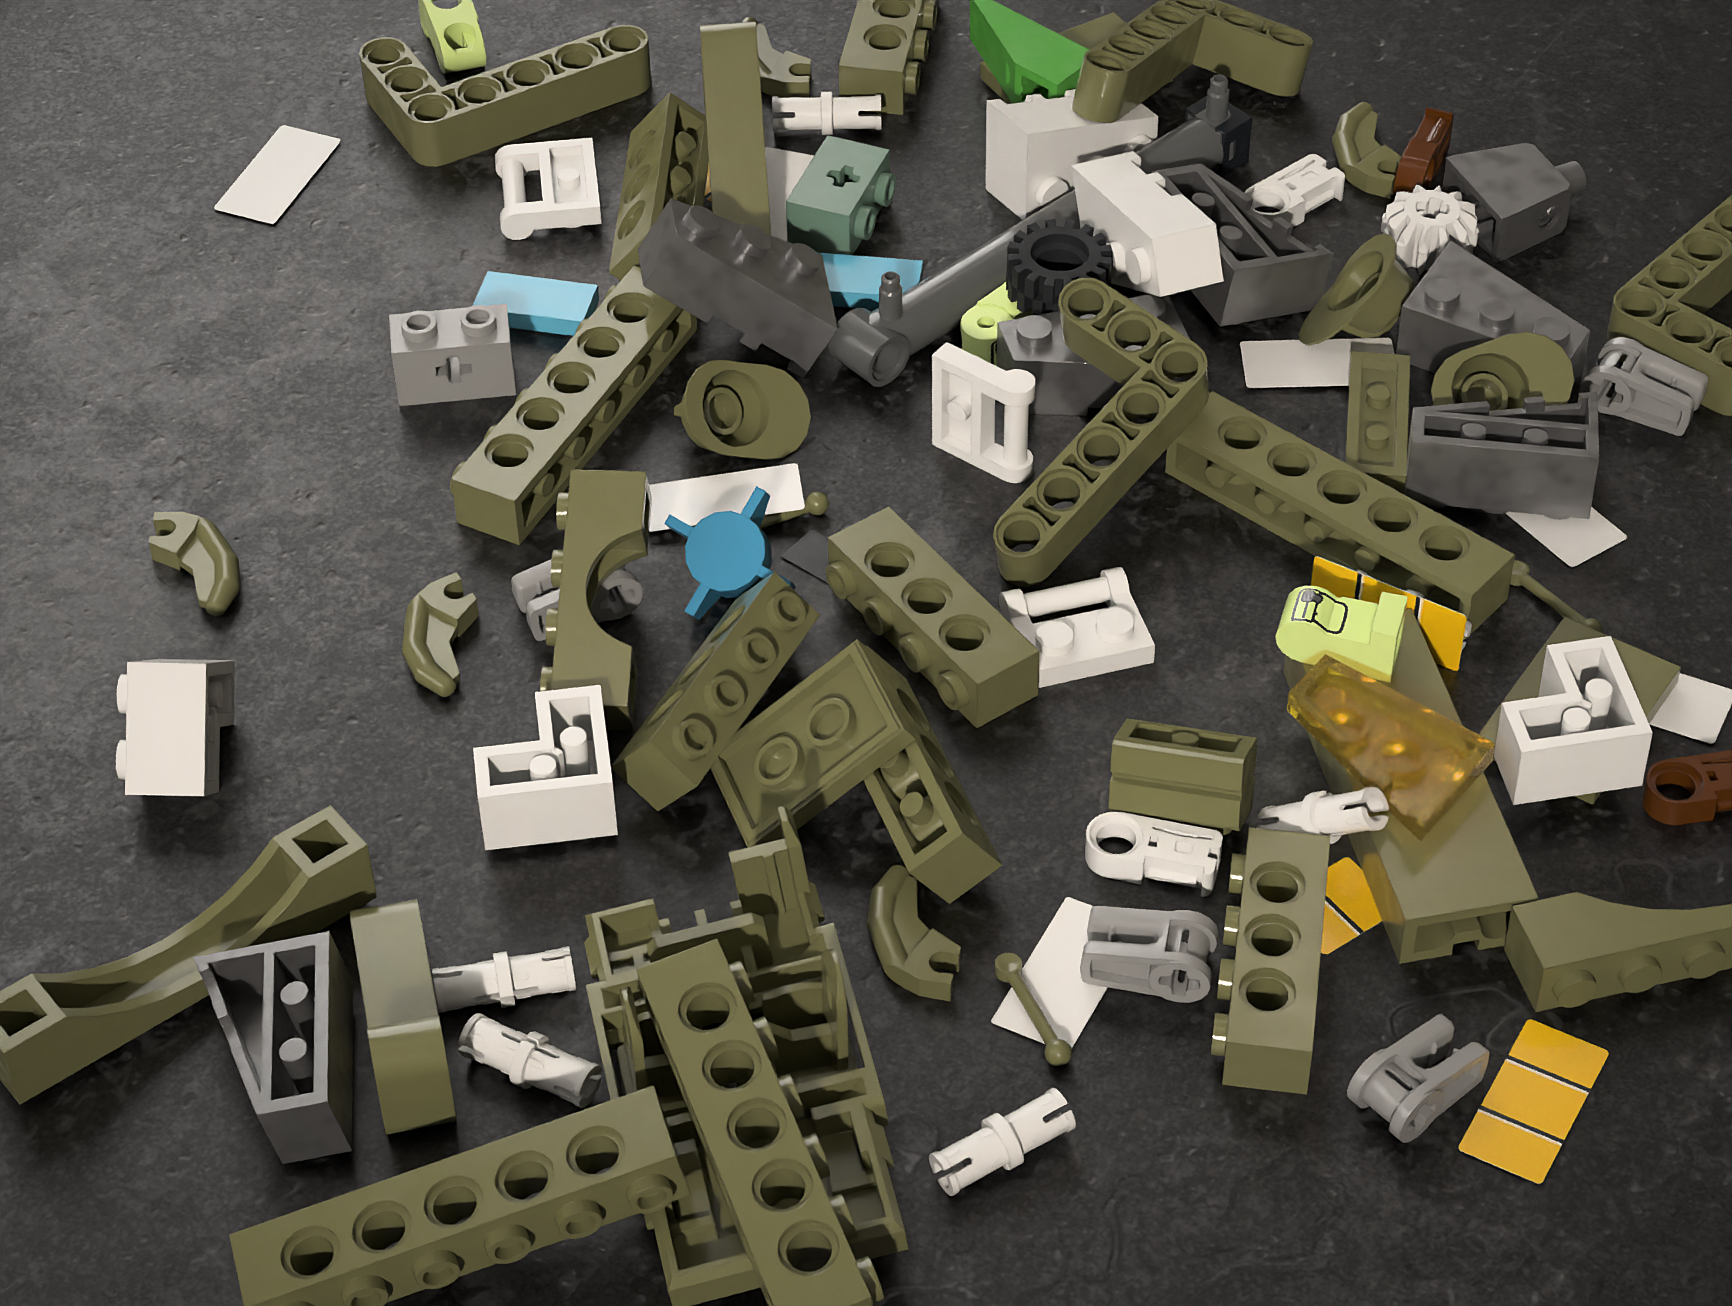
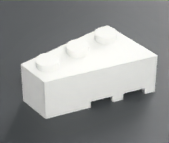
(1039, 140)
(1155, 238)

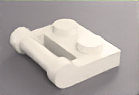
(566, 183)
(965, 412)
(1086, 641)

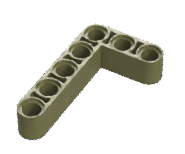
(1182, 33)
(505, 102)
(735, 123)
(1668, 303)
(1110, 434)

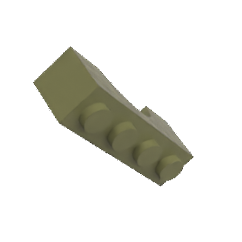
(604, 529)

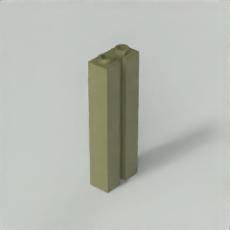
(1464, 871)

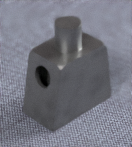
(1515, 195)

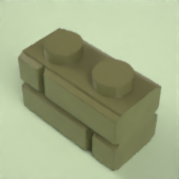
(1183, 774)

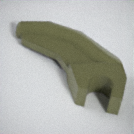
(780, 73)
(1361, 156)
(203, 551)
(430, 629)
(903, 941)

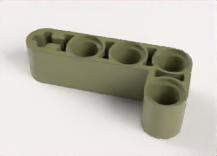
(402, 1017)

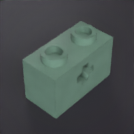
(840, 196)

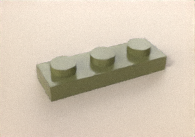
(1378, 416)

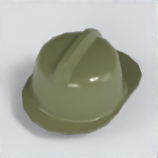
(1364, 296)
(1505, 373)
(744, 410)

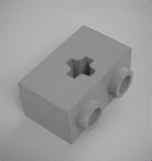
(452, 354)

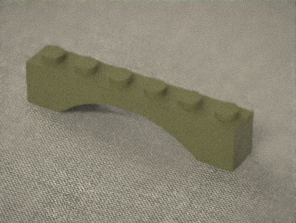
(1592, 948)
(75, 1017)

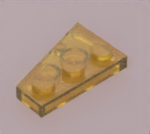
(1390, 742)

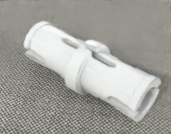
(826, 113)
(1329, 814)
(503, 979)
(530, 1060)
(1002, 1141)

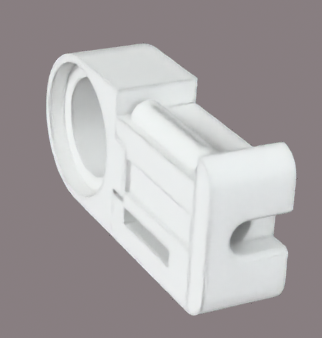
(1297, 189)
(1160, 851)

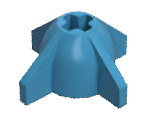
(726, 553)

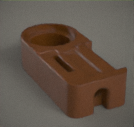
(1425, 152)
(1703, 775)

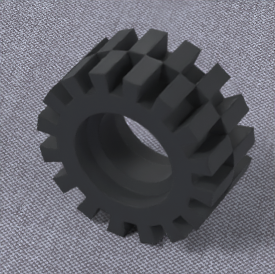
(1048, 249)

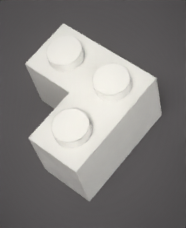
(174, 725)
(1579, 731)
(551, 785)

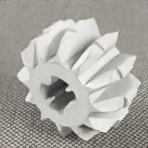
(1426, 223)

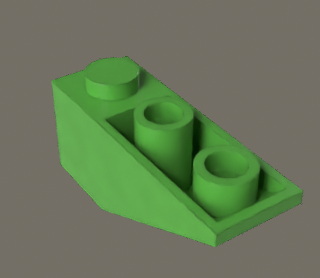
(1024, 53)

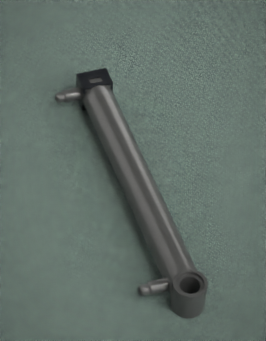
(883, 340)

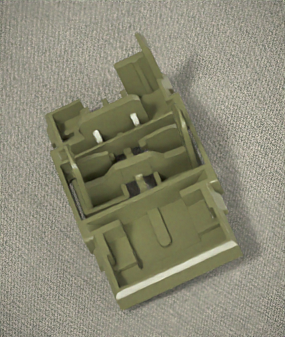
(805, 997)

